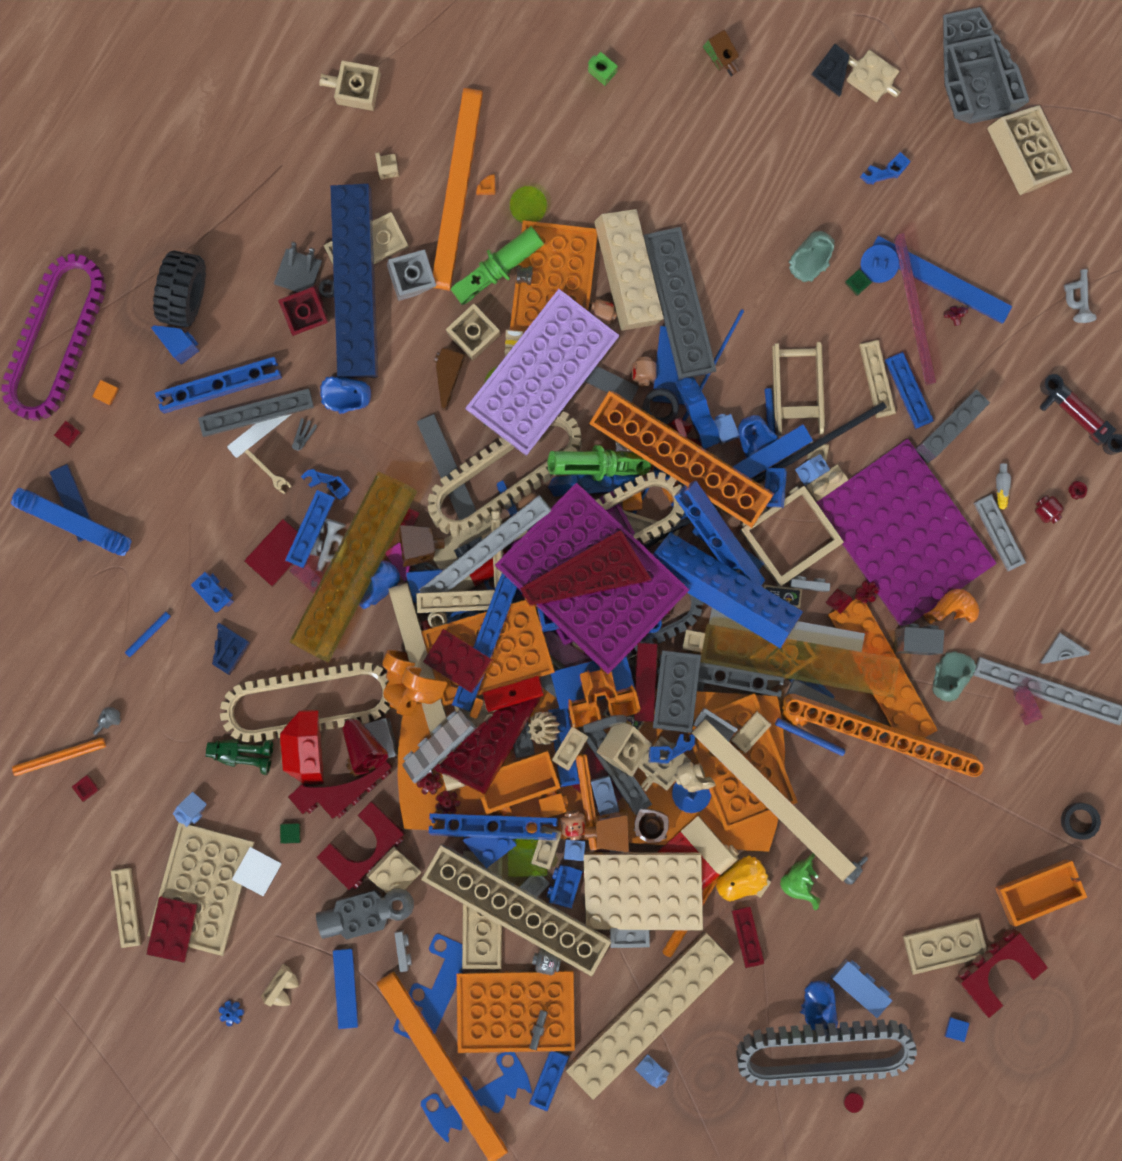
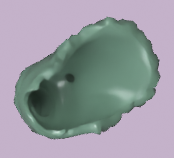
(812, 256)
(953, 670)

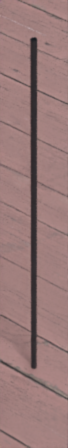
(791, 459)

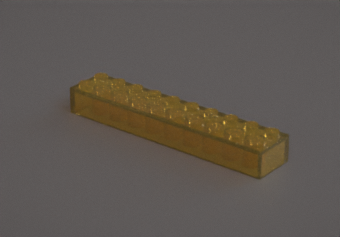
(353, 566)
(801, 661)

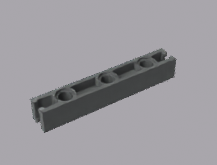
(735, 678)

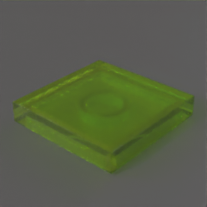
(521, 857)

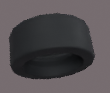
(662, 392)
(1065, 821)

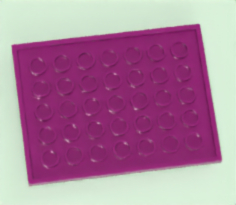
(905, 533)
(601, 622)

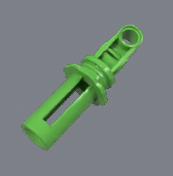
(498, 265)
(597, 463)

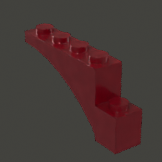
(337, 798)

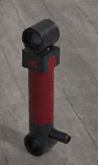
(1099, 431)

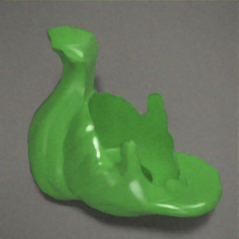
(799, 882)

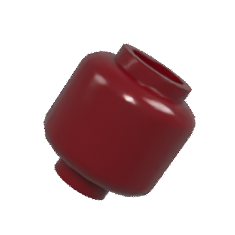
(1049, 509)

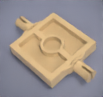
(873, 76)
(662, 773)

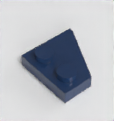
(228, 649)

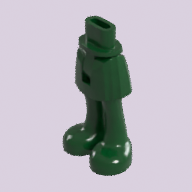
(229, 753)

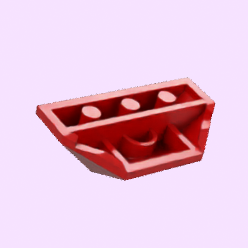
(302, 748)

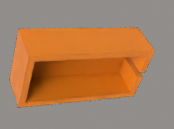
(521, 782)
(1041, 892)

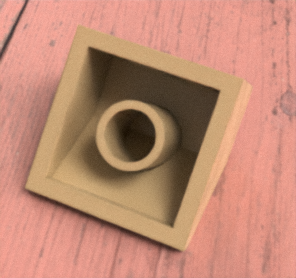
(624, 748)

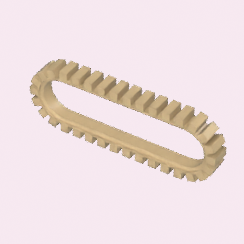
(620, 496)
(454, 526)
(298, 680)

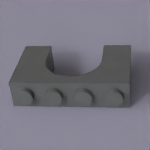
(952, 426)

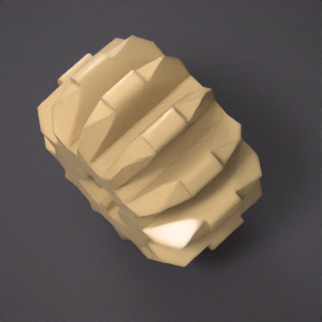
(543, 728)

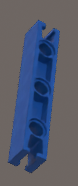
(204, 389)
(716, 532)
(478, 826)

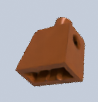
(610, 831)

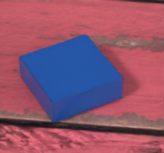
(956, 1029)

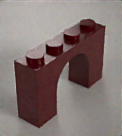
(350, 871)
(975, 977)

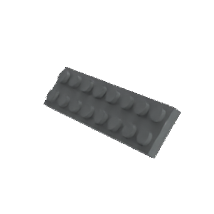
(679, 303)

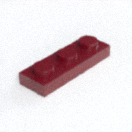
(747, 937)

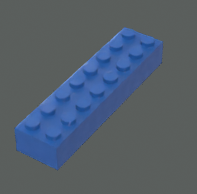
(728, 591)

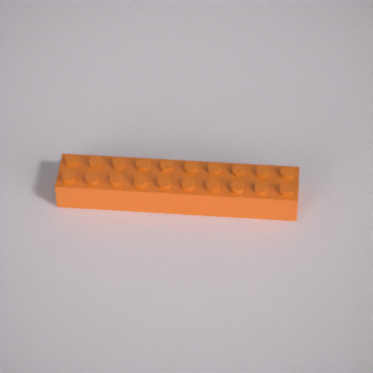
(681, 458)

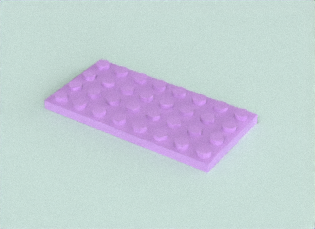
(542, 372)

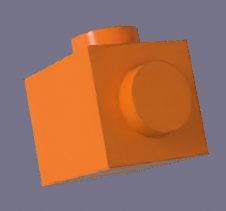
(553, 804)

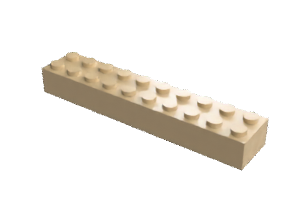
(516, 909)
(649, 1015)

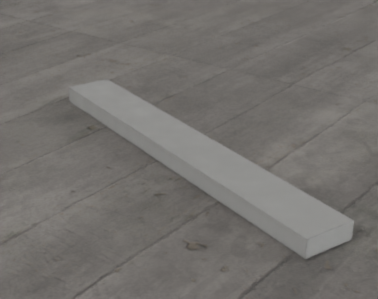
(488, 547)
(804, 632)
(1049, 691)

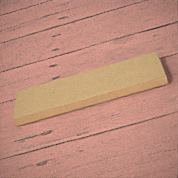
(480, 934)

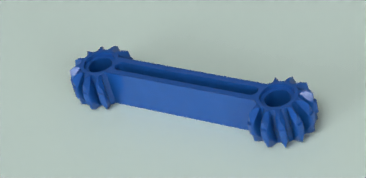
(71, 521)

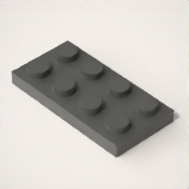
(677, 691)

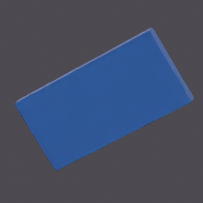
(665, 369)
(568, 683)

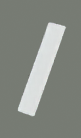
(253, 435)

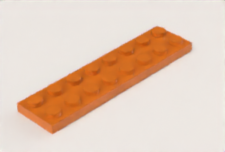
(905, 709)

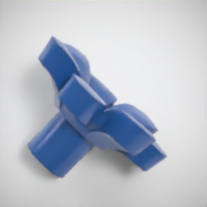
(233, 1011)

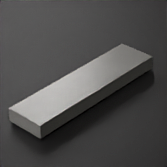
(999, 533)

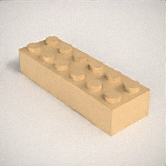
(628, 269)

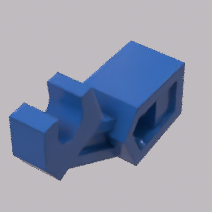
(880, 175)
(318, 478)
(681, 747)

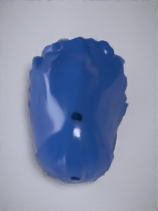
(339, 394)
(762, 437)
(384, 578)
(819, 1004)

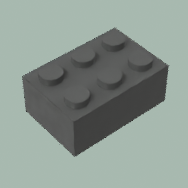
(920, 641)

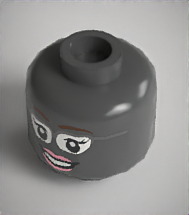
(546, 962)

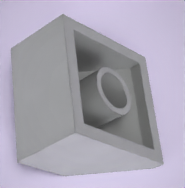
(411, 274)

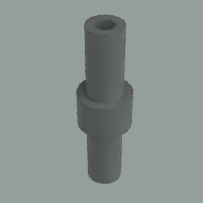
(538, 1030)

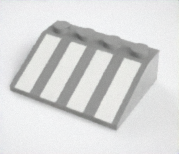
(435, 749)

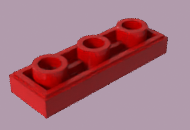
(502, 696)

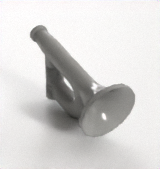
(1084, 314)
(332, 529)

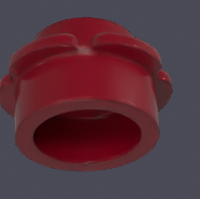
(1082, 490)

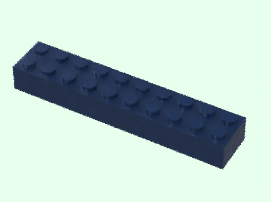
(354, 281)

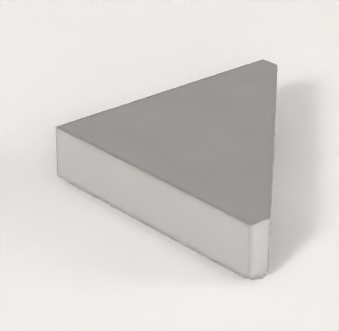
(1062, 649)

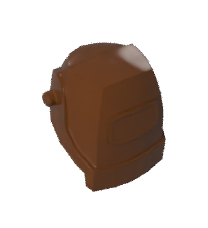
(651, 825)

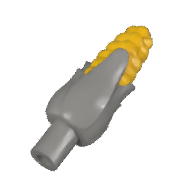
(1003, 484)

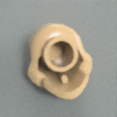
(693, 777)

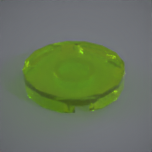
(528, 204)

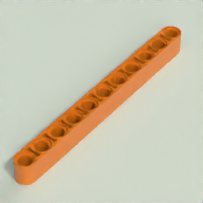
(457, 188)
(890, 741)
(442, 1067)

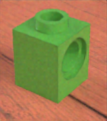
(602, 76)

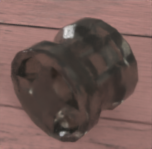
(524, 275)

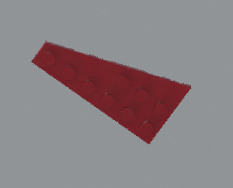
(597, 569)
(487, 747)

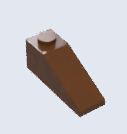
(448, 369)

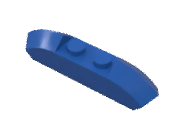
(561, 485)

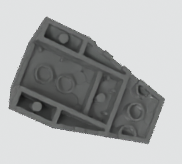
(978, 69)

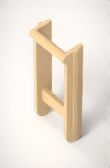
(801, 411)

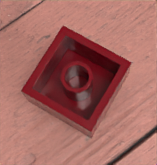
(304, 310)

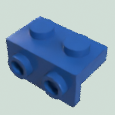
(212, 592)
(565, 885)

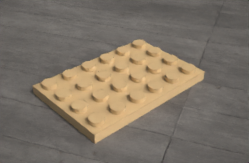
(202, 873)
(643, 890)

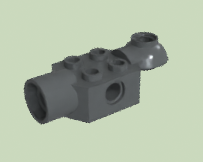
(363, 913)

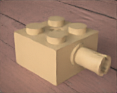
(349, 77)

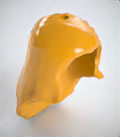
(748, 878)

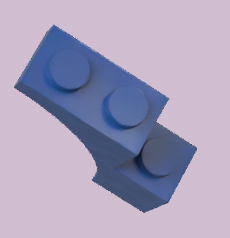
(699, 413)

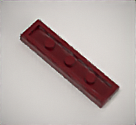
(646, 681)

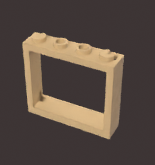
(780, 580)

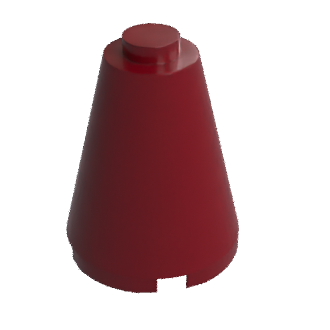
(362, 747)

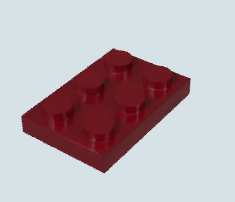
(457, 661)
(172, 929)

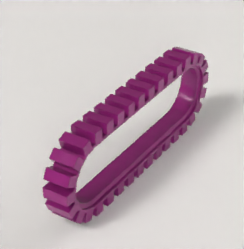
(96, 285)

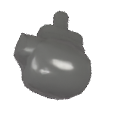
(108, 717)
(857, 872)

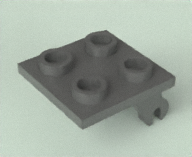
(297, 270)

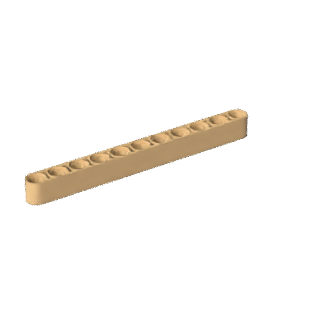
(416, 652)
(773, 800)

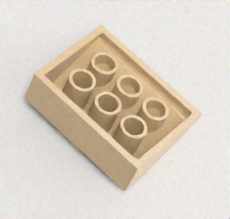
(1029, 149)

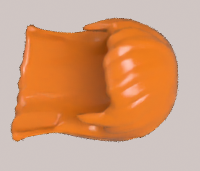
(955, 600)

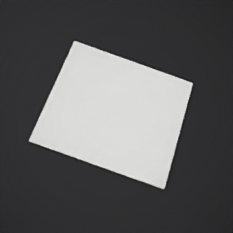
(256, 871)

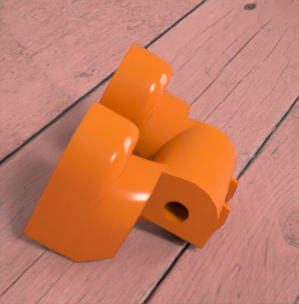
(598, 684)
(406, 686)

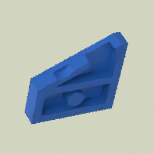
(489, 849)

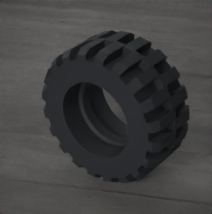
(179, 288)

